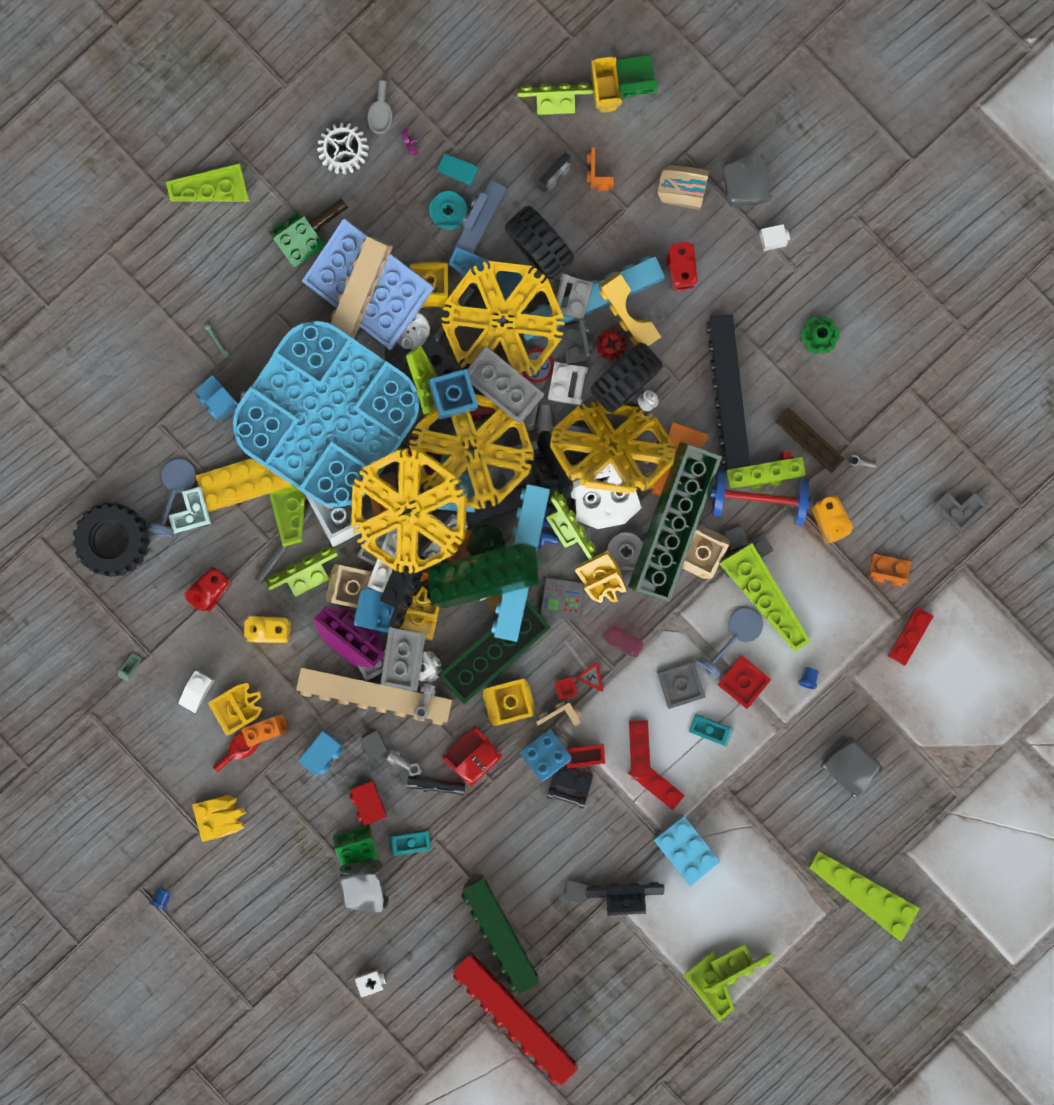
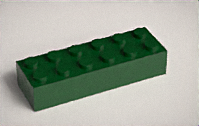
(483, 575)
(491, 656)
(501, 935)

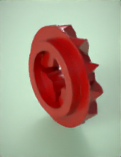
(609, 353)

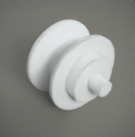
(648, 400)

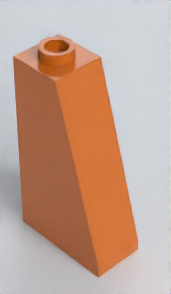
(679, 434)

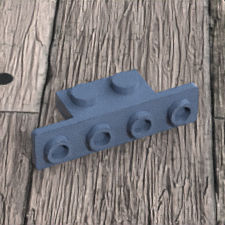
(480, 216)

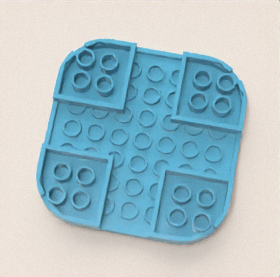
(324, 412)

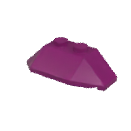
(354, 643)

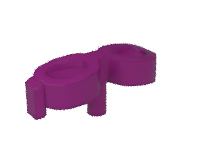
(408, 143)

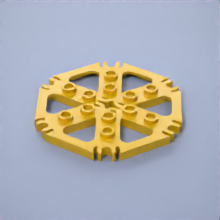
(513, 306)
(490, 453)
(603, 454)
(423, 522)

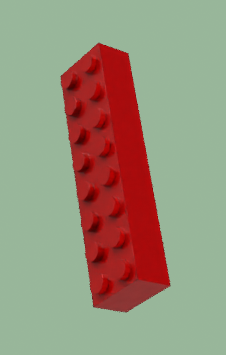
(515, 1018)

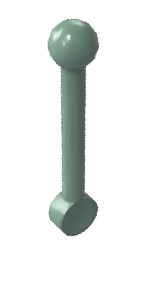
(224, 353)

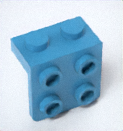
(372, 612)
(546, 755)

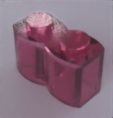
(618, 638)

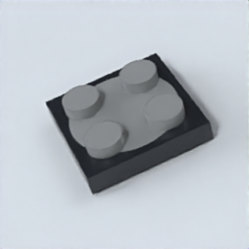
(558, 169)

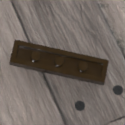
(809, 440)

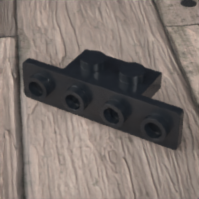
(548, 468)
(400, 592)
(625, 899)

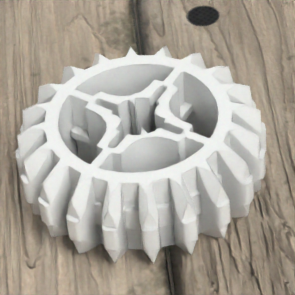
(338, 155)

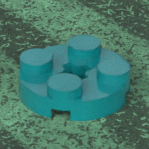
(456, 203)

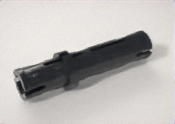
(435, 785)

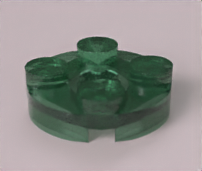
(480, 535)

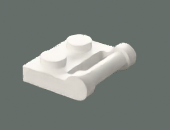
(561, 382)

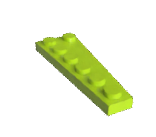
(757, 583)
(877, 902)

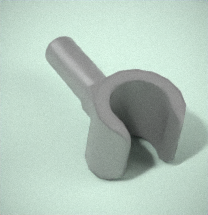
(862, 462)

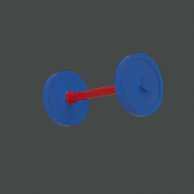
(800, 501)

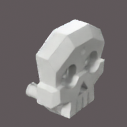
(606, 507)

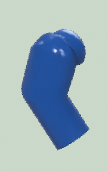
(546, 537)

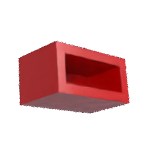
(586, 755)
(368, 803)

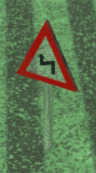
(591, 675)

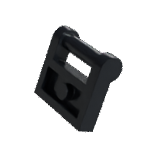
(573, 780)

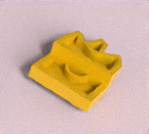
(601, 577)
(421, 615)
(235, 708)
(218, 817)

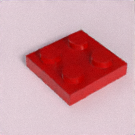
(744, 682)

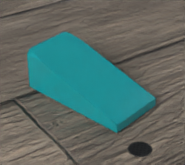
(458, 169)
(711, 730)
(409, 843)

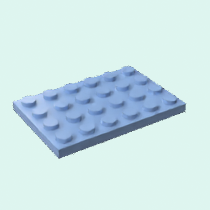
(396, 296)

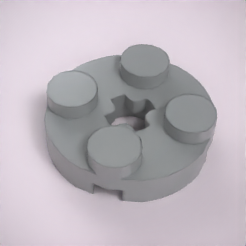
(618, 543)

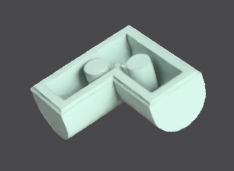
(196, 512)

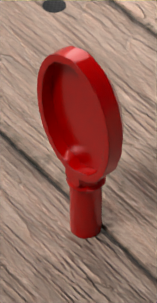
(237, 749)

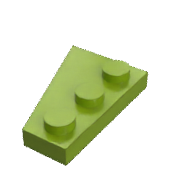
(421, 373)
(289, 514)
(702, 975)

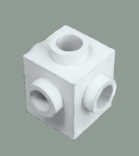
(430, 667)

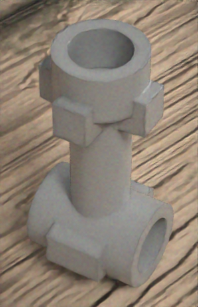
(421, 711)
(414, 769)

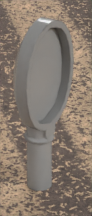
(380, 112)

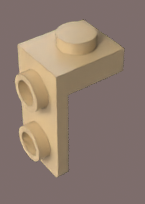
(573, 714)

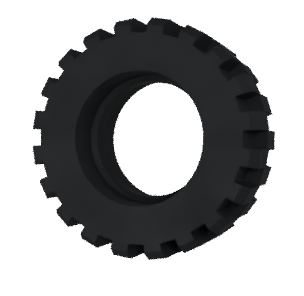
(539, 242)
(626, 377)
(86, 534)

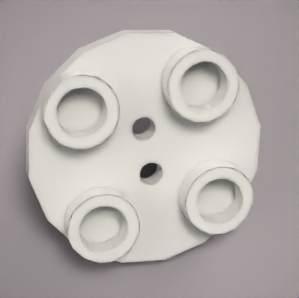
(418, 336)

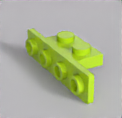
(555, 98)
(766, 473)
(566, 527)
(304, 574)
(733, 965)

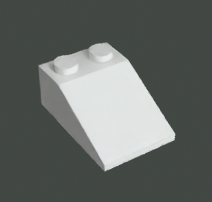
(334, 521)

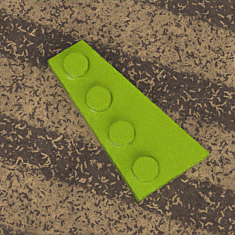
(211, 186)

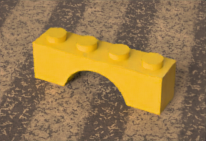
(616, 291)

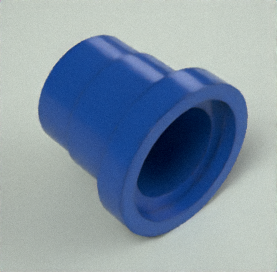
(809, 678)
(160, 899)

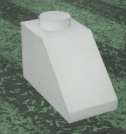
(196, 690)

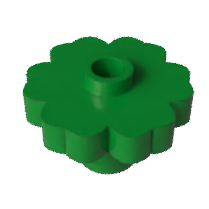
(825, 327)

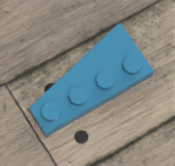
(464, 260)

